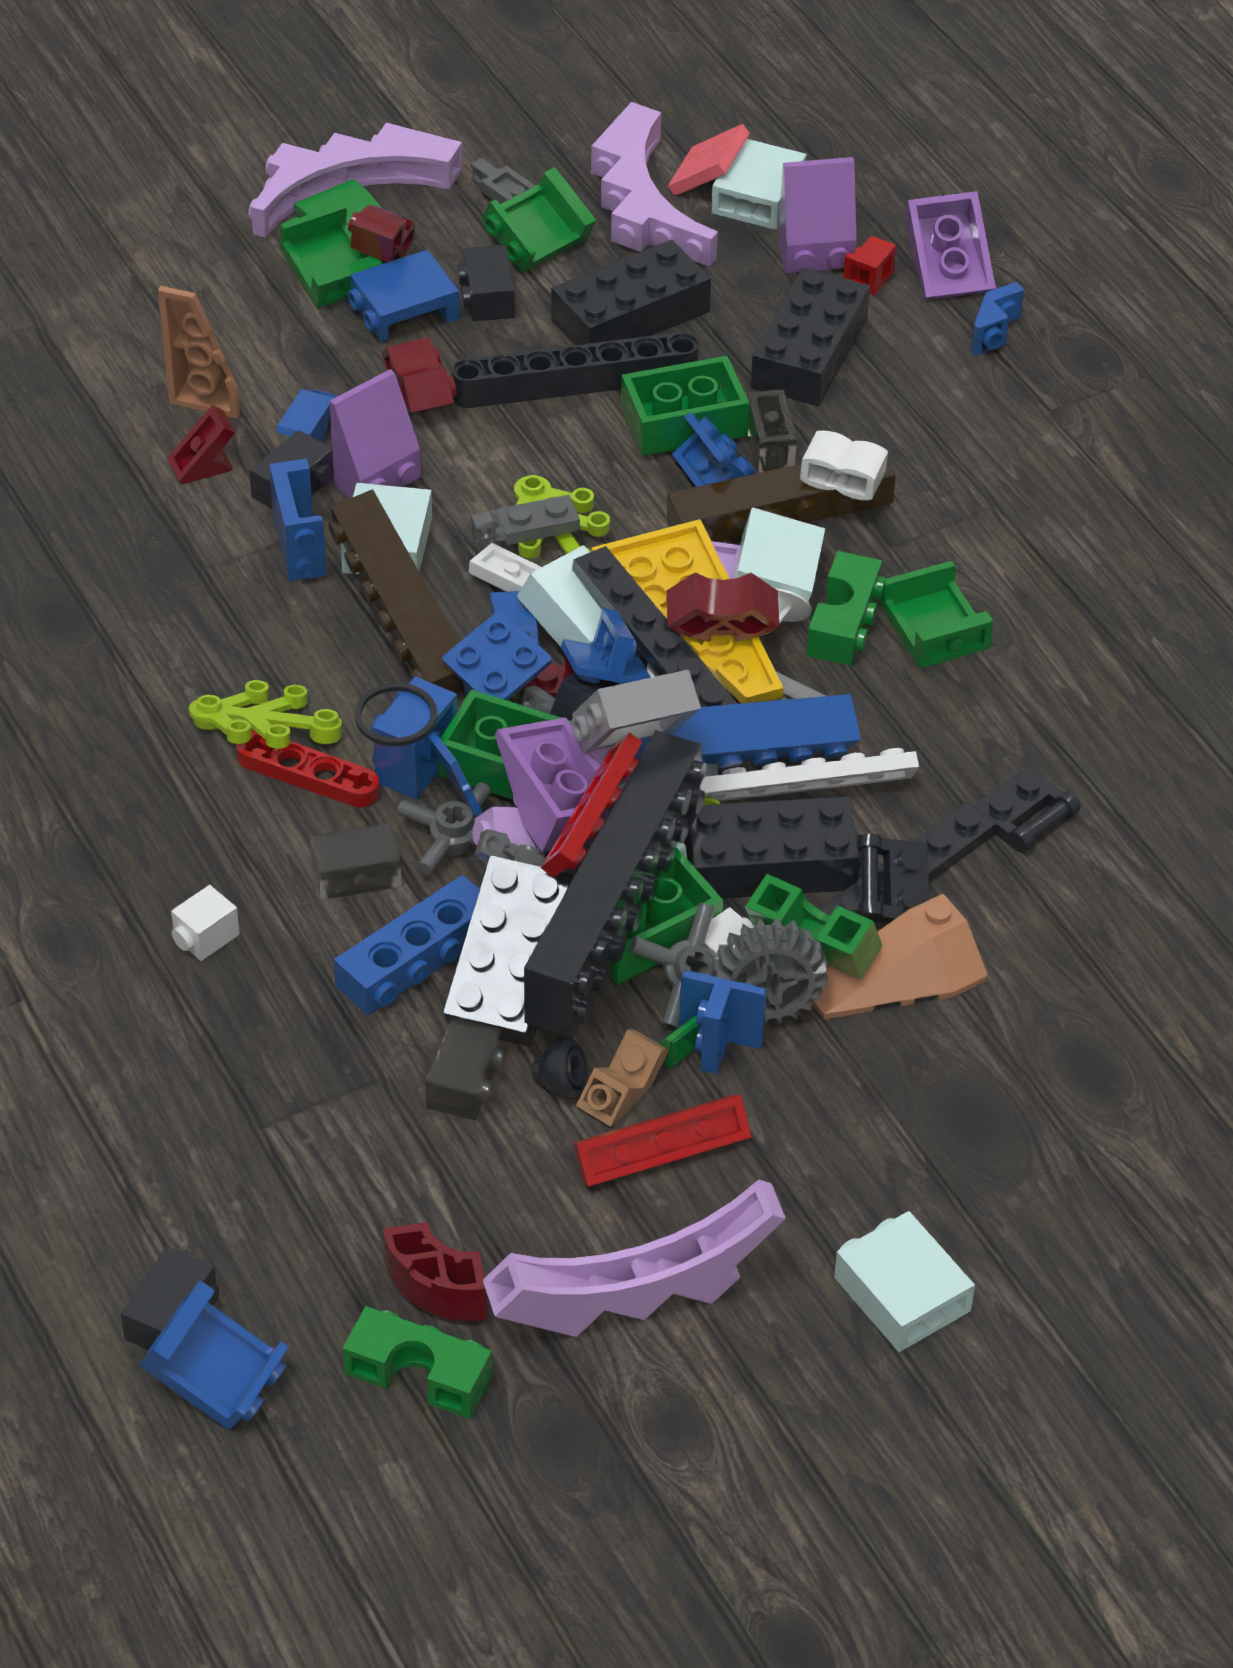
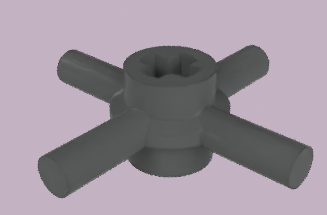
(449, 827)
(674, 959)

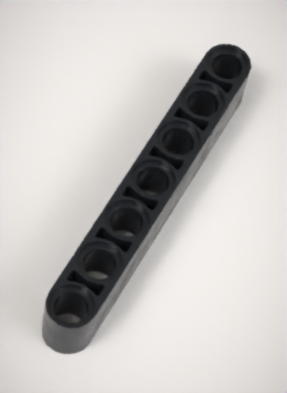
(565, 369)

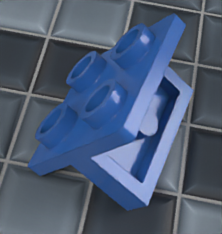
(710, 457)
(609, 656)
(497, 658)
(725, 1014)

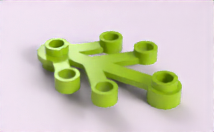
(537, 488)
(266, 717)

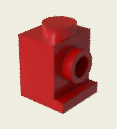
(871, 263)

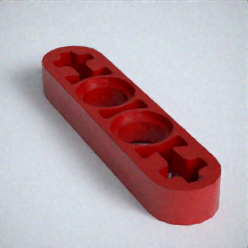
(358, 790)

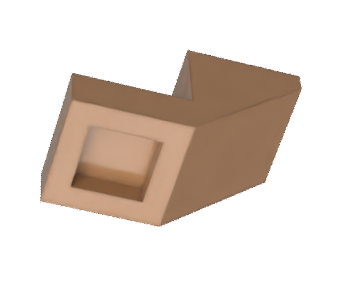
(620, 1086)

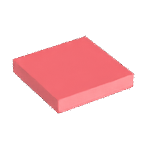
(708, 160)

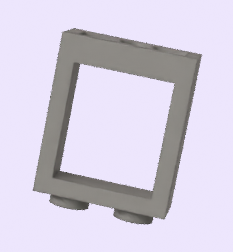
(636, 708)

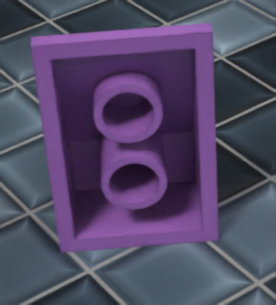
(817, 214)
(949, 245)
(373, 436)
(546, 776)

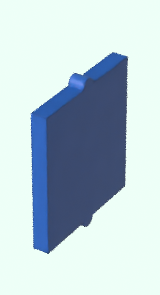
(454, 773)

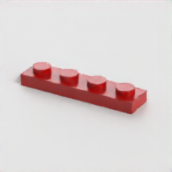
(586, 818)
(662, 1140)

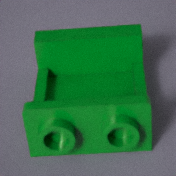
(539, 221)
(322, 255)
(934, 615)

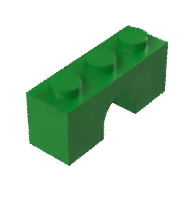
(839, 628)
(845, 936)
(386, 1343)

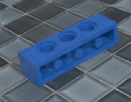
(407, 947)

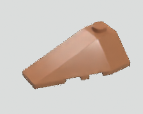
(193, 358)
(921, 956)

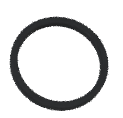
(402, 741)

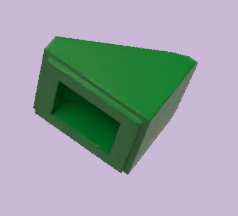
(680, 1042)

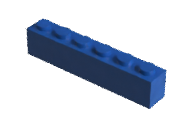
(772, 730)

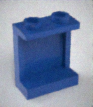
(402, 292)
(297, 529)
(213, 1360)

